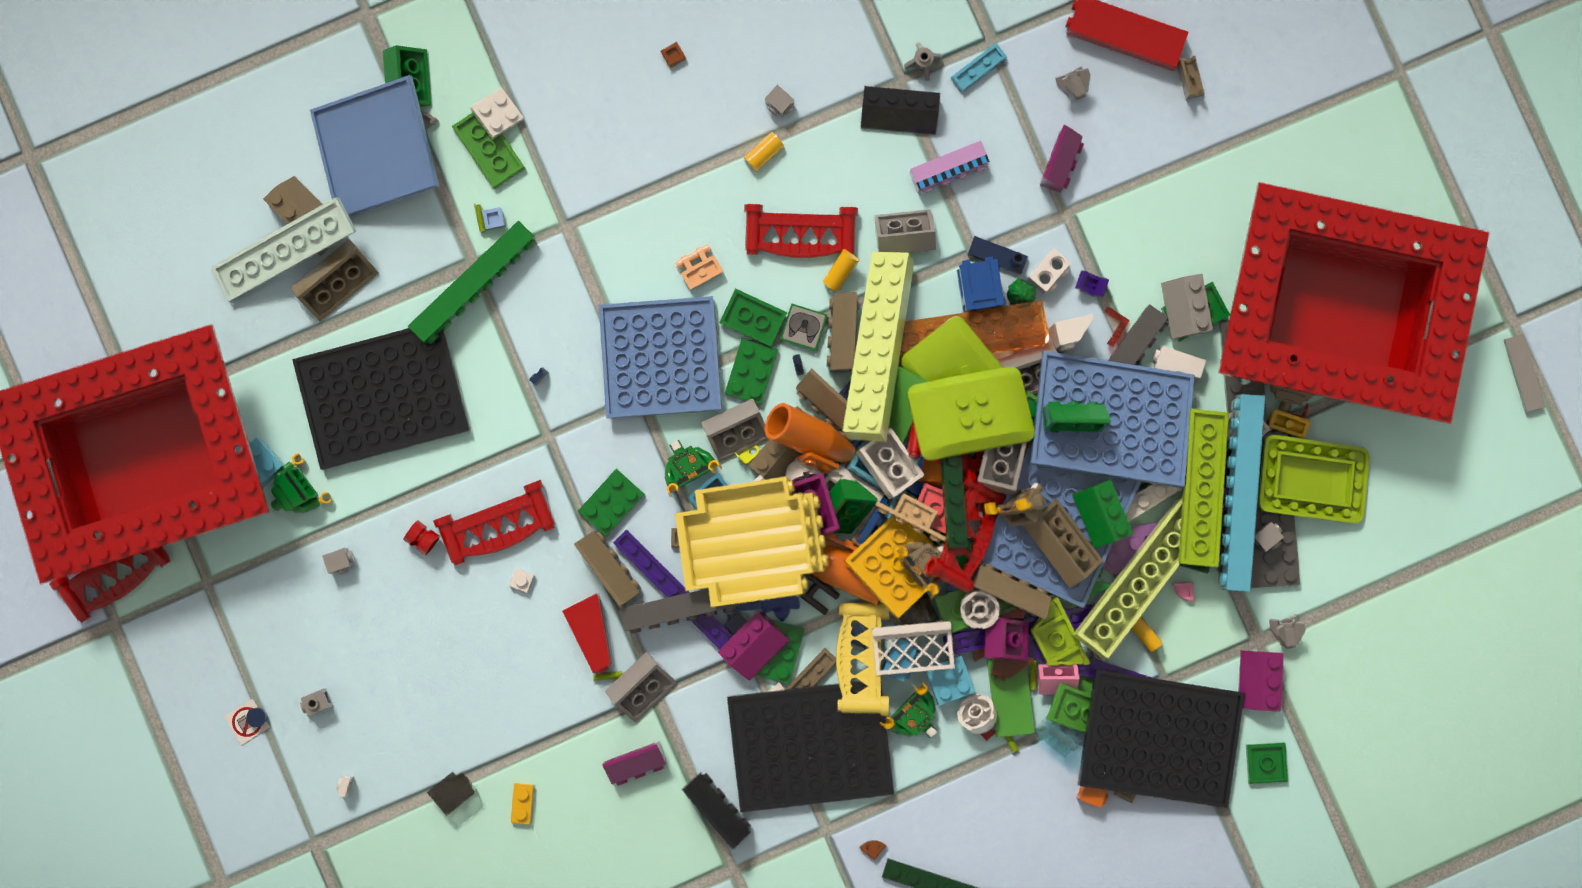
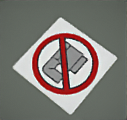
(239, 725)

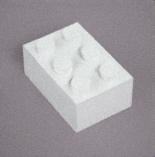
(890, 464)

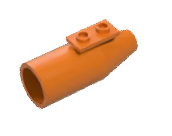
(809, 436)
(839, 574)

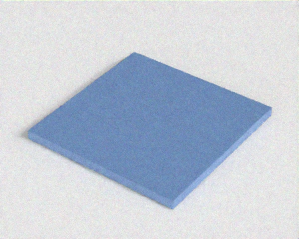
(375, 146)

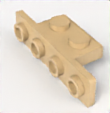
(915, 513)

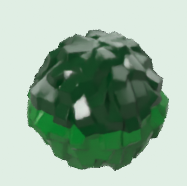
(1021, 292)

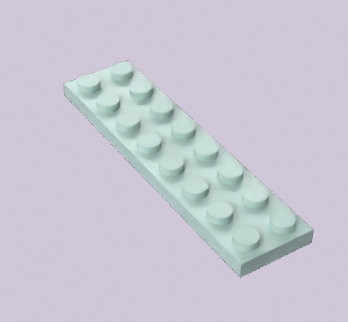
(283, 249)

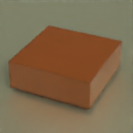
(673, 54)

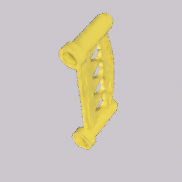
(870, 698)

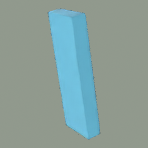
(979, 67)

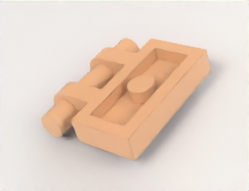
(702, 271)

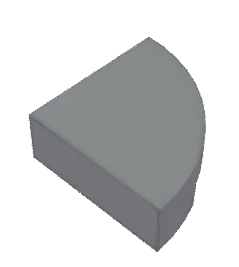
(428, 119)

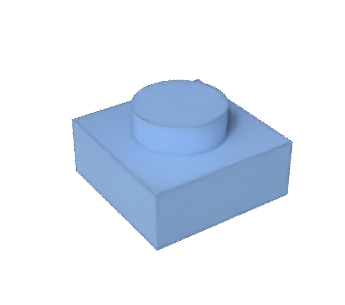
(493, 218)

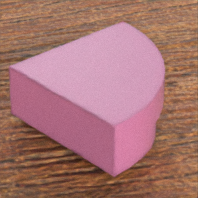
(1184, 590)

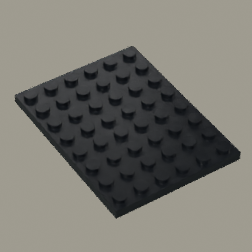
(379, 396)
(1161, 738)
(804, 751)

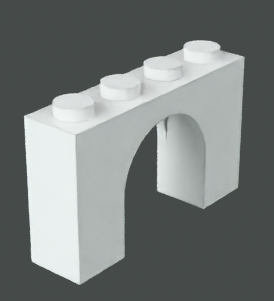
(1177, 361)

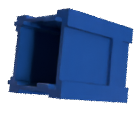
(980, 285)

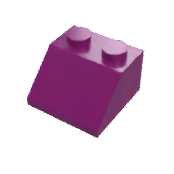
(1007, 640)

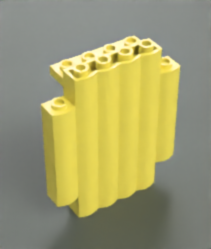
(751, 541)

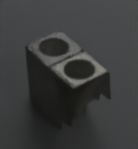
(452, 792)

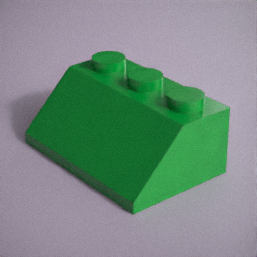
(405, 61)
(1075, 417)
(851, 504)
(1102, 513)

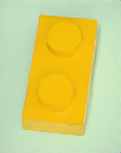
(522, 803)

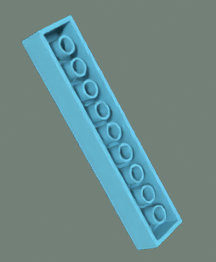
(1243, 492)

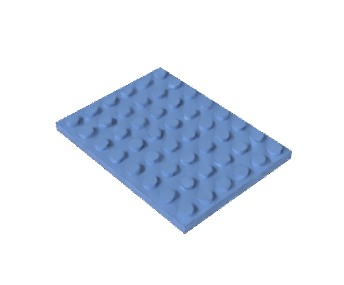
(1146, 415)
(1017, 552)

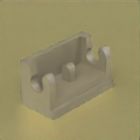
(1190, 78)

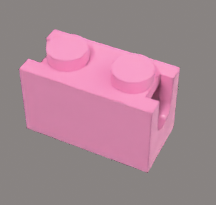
(1051, 675)

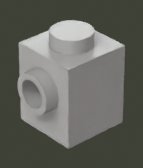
(779, 102)
(1268, 537)
(339, 561)
(315, 702)

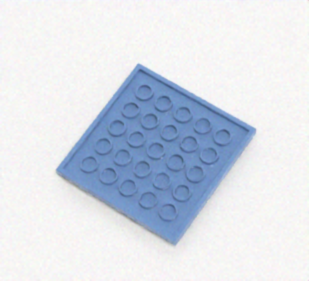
(659, 357)

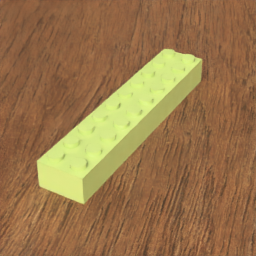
(878, 346)
(1134, 586)

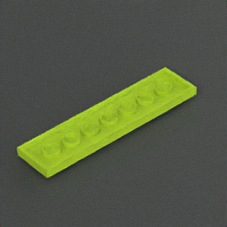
(1203, 488)

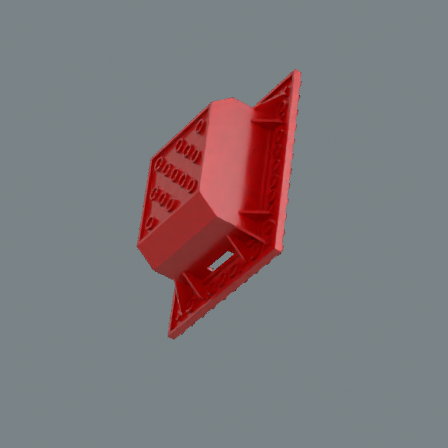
(1354, 303)
(128, 454)

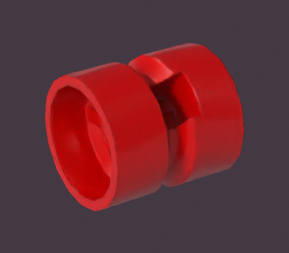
(421, 537)

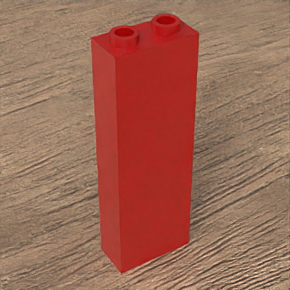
(1126, 33)

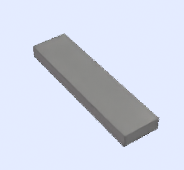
(1524, 373)

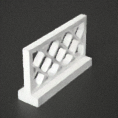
(909, 631)

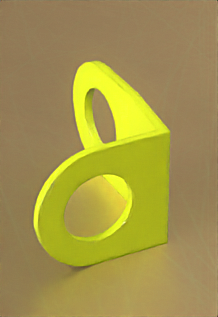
(746, 457)

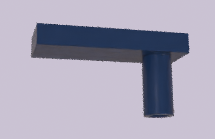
(1006, 257)

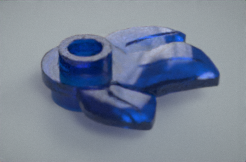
(781, 606)

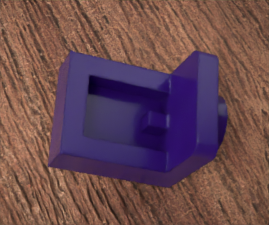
(1092, 284)

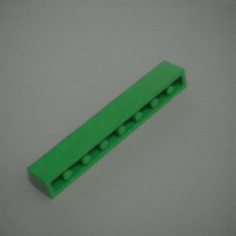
(472, 283)

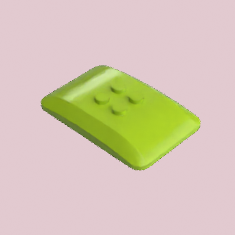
(949, 353)
(970, 413)
(1313, 479)

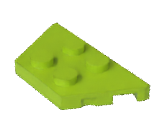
(1056, 638)

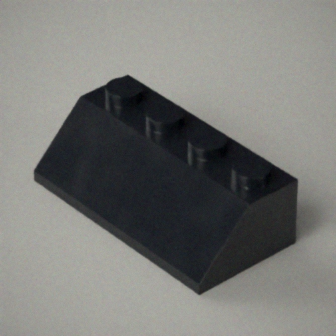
(900, 110)
(717, 810)

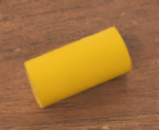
(764, 151)
(840, 270)
(1288, 423)
(1146, 635)

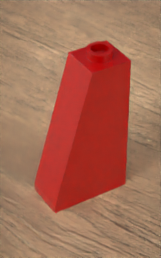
(590, 632)

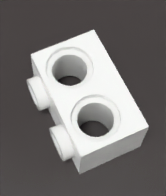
(1046, 268)

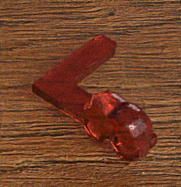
(1120, 328)

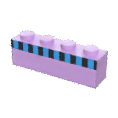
(949, 166)

